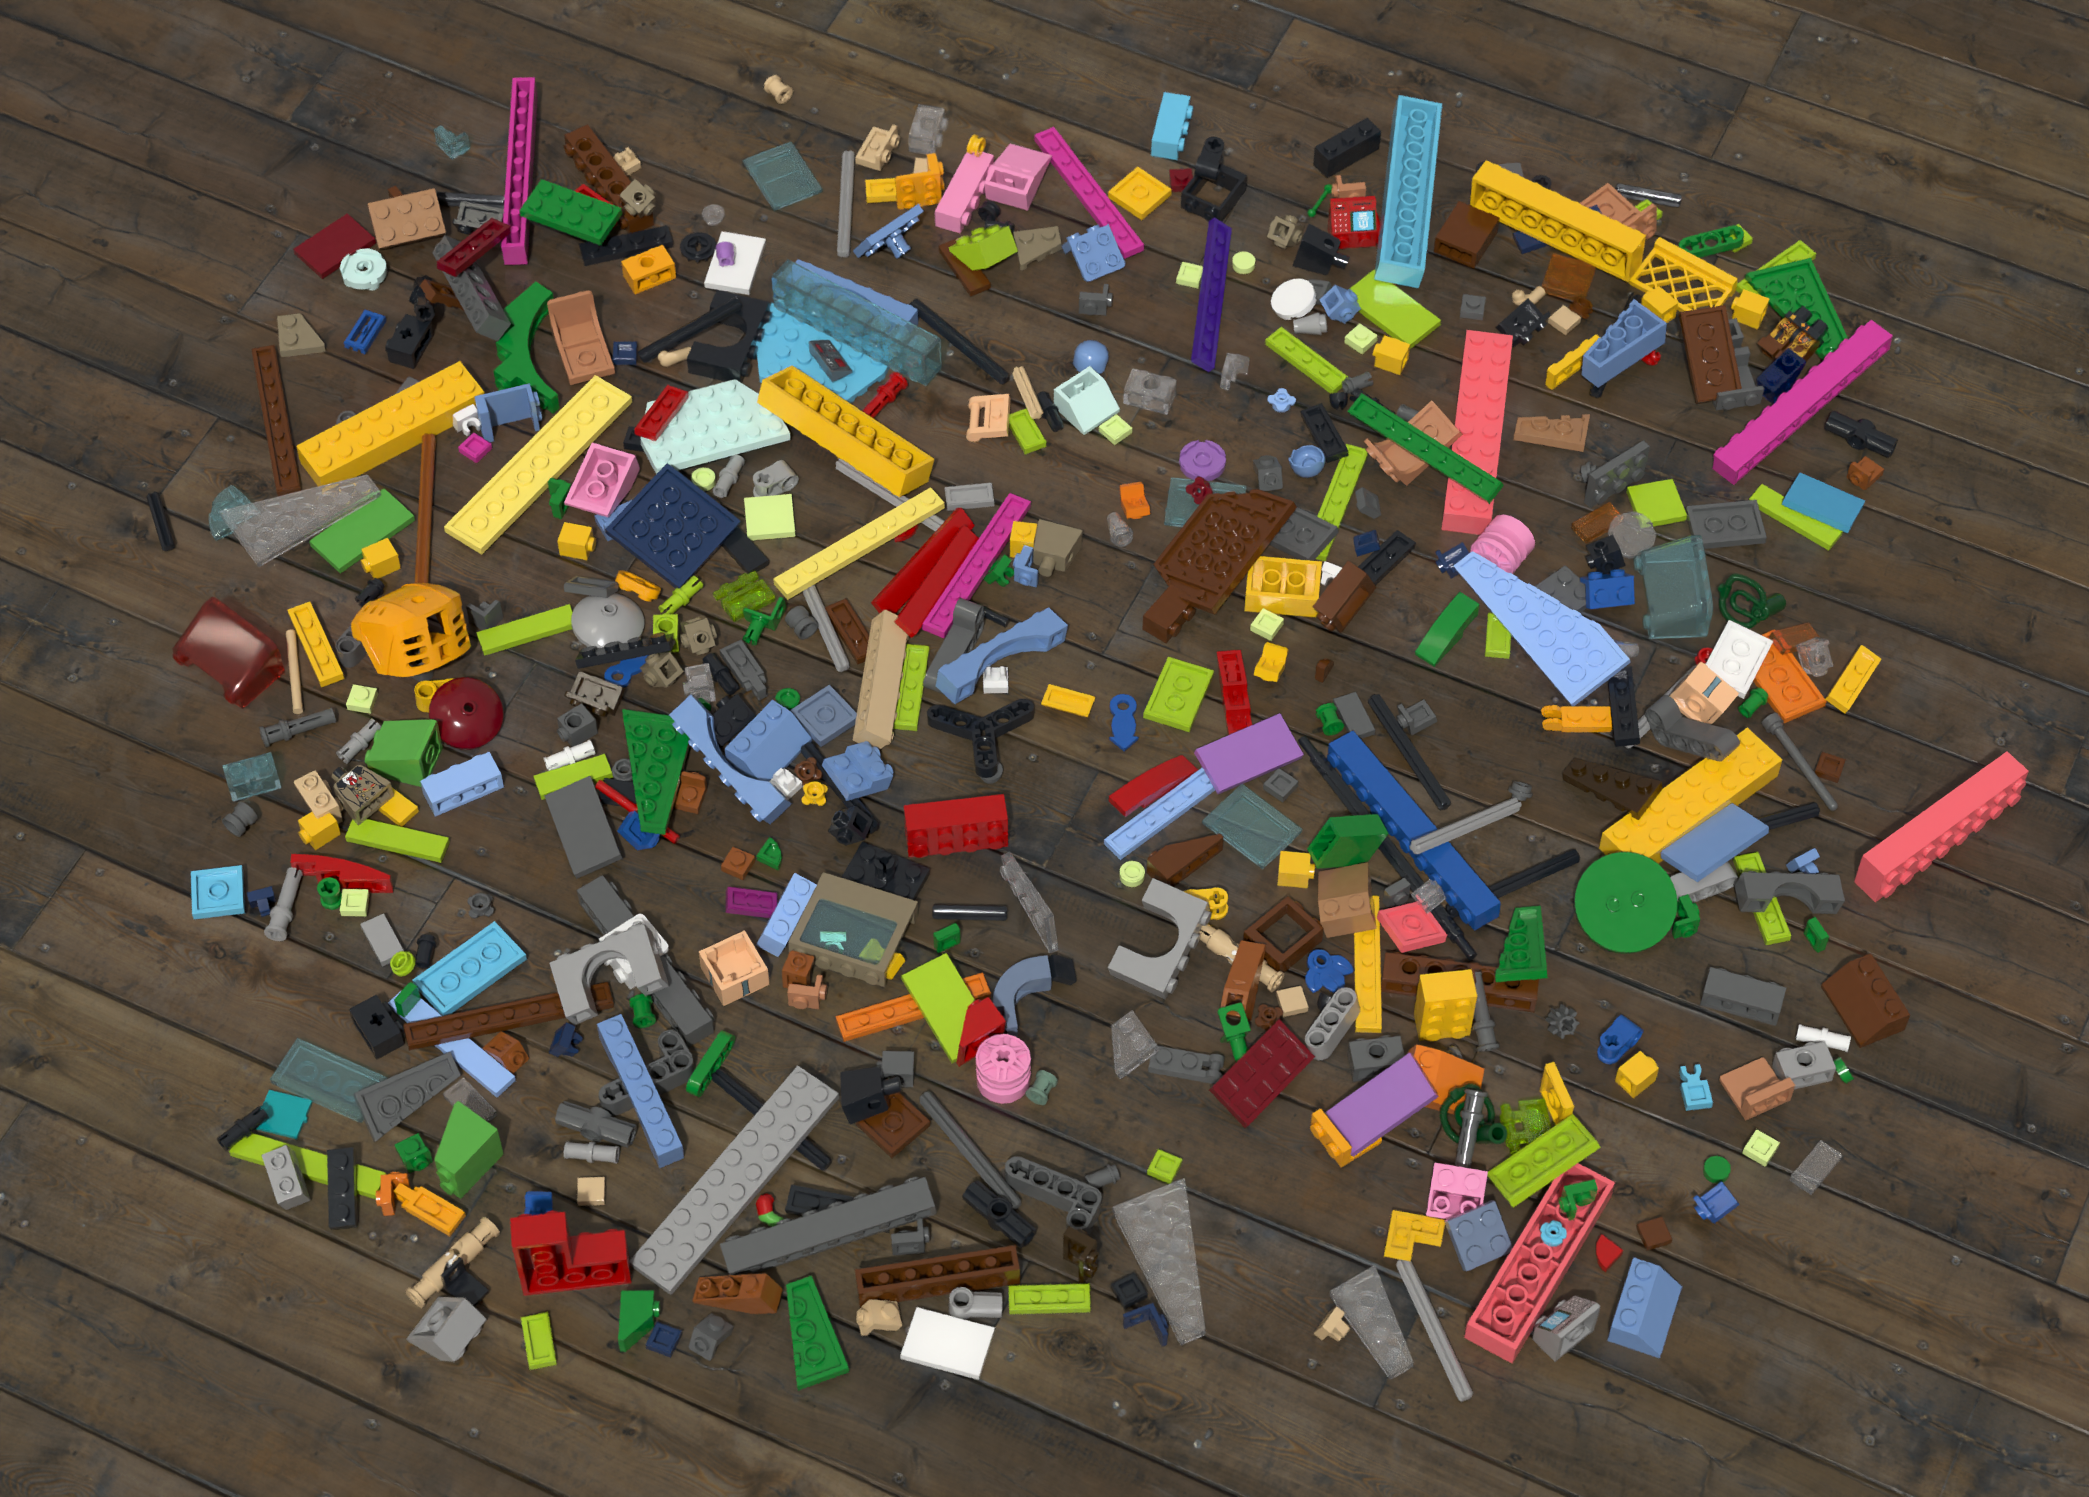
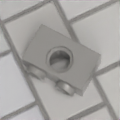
(1819, 1064)
(286, 1177)

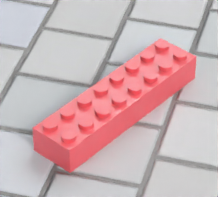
(1941, 827)
(1535, 1269)

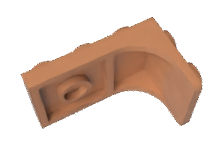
(1618, 208)
(579, 337)
(1400, 463)

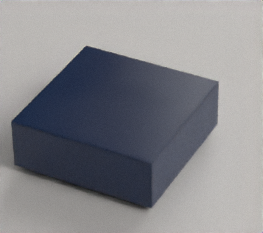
(625, 353)
(1366, 542)
(664, 1339)

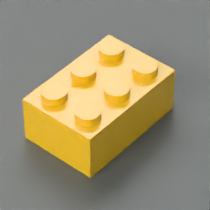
(1283, 586)
(1445, 1005)

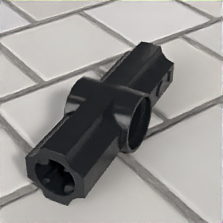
(422, 307)
(1861, 434)
(1010, 1224)

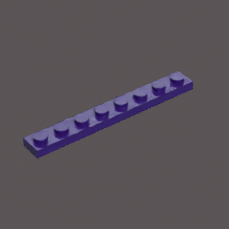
(1211, 295)

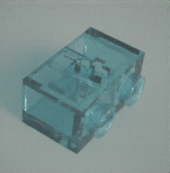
(251, 776)

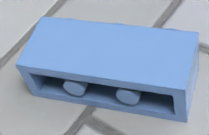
(462, 783)
(786, 915)

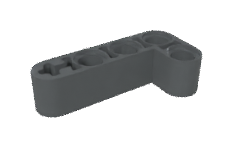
(961, 638)
(352, 651)
(1687, 734)
(667, 1066)
(1023, 1175)

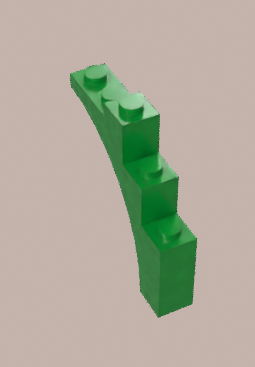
(515, 345)

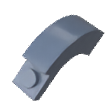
(1018, 981)

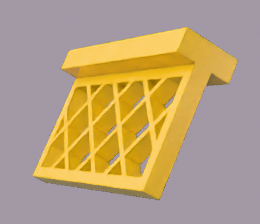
(1691, 265)

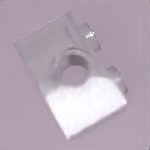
(927, 129)
(1150, 391)

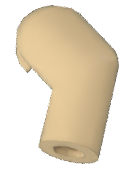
(1519, 296)
(670, 358)

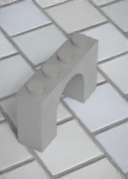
(575, 970)
(1160, 973)

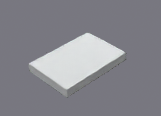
(742, 273)
(1738, 656)
(947, 1343)

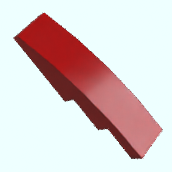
(1234, 690)
(1151, 785)
(347, 873)

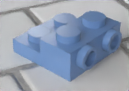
(859, 771)

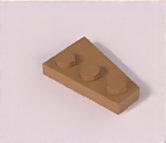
(1558, 433)

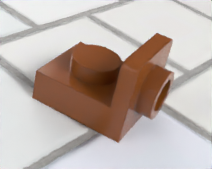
(1864, 473)
(691, 792)
(797, 969)
(507, 1051)

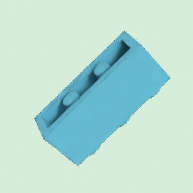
(1171, 126)

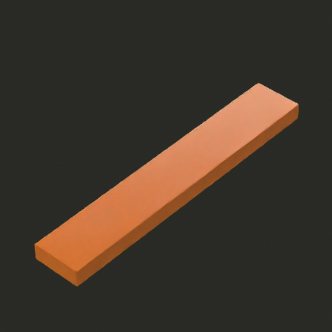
(896, 1012)

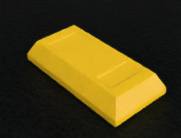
(1068, 700)

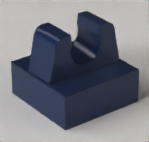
(262, 898)
(562, 1041)

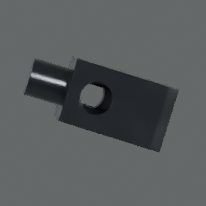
(1319, 252)
(866, 1093)

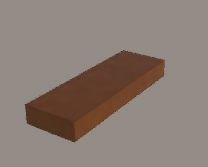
(972, 280)
(849, 629)

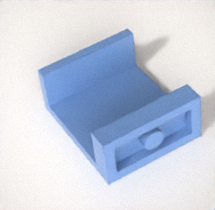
(507, 407)

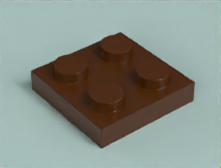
(896, 1126)

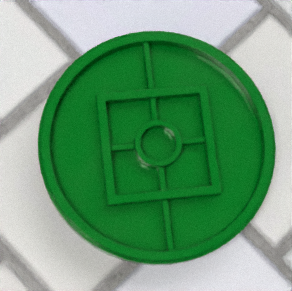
(1625, 902)

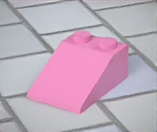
(603, 480)

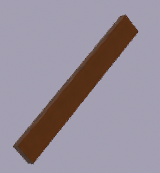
(276, 420)
(495, 1018)

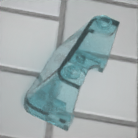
(1676, 589)

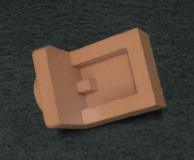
(1347, 190)
(807, 996)

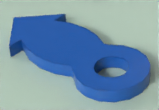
(627, 668)
(1123, 722)

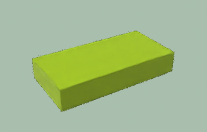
(1026, 431)
(1497, 639)
(538, 1341)

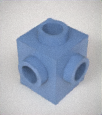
(1340, 304)

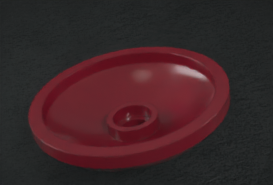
(464, 728)

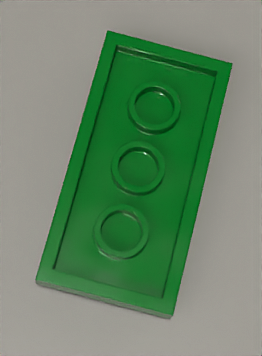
(571, 212)

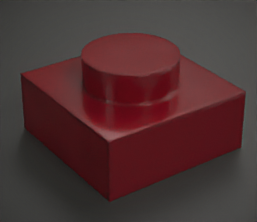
(1179, 178)

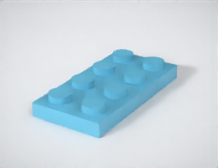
(469, 969)

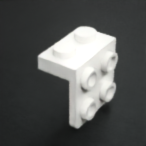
(621, 967)

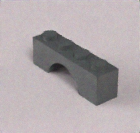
(1818, 891)

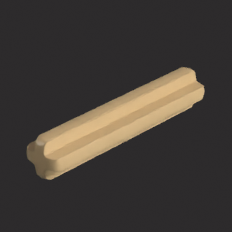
(1027, 392)

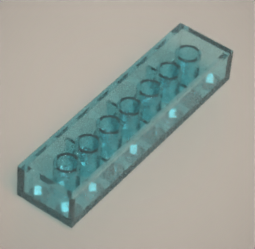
(857, 322)

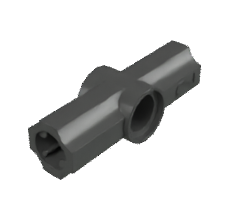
(595, 1124)

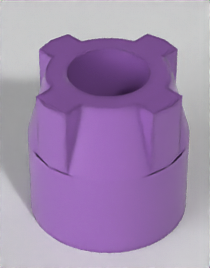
(725, 253)

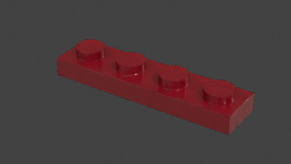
(473, 247)

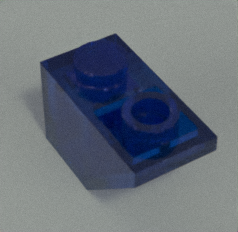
(1781, 375)

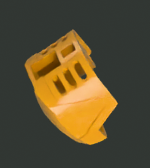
(402, 615)

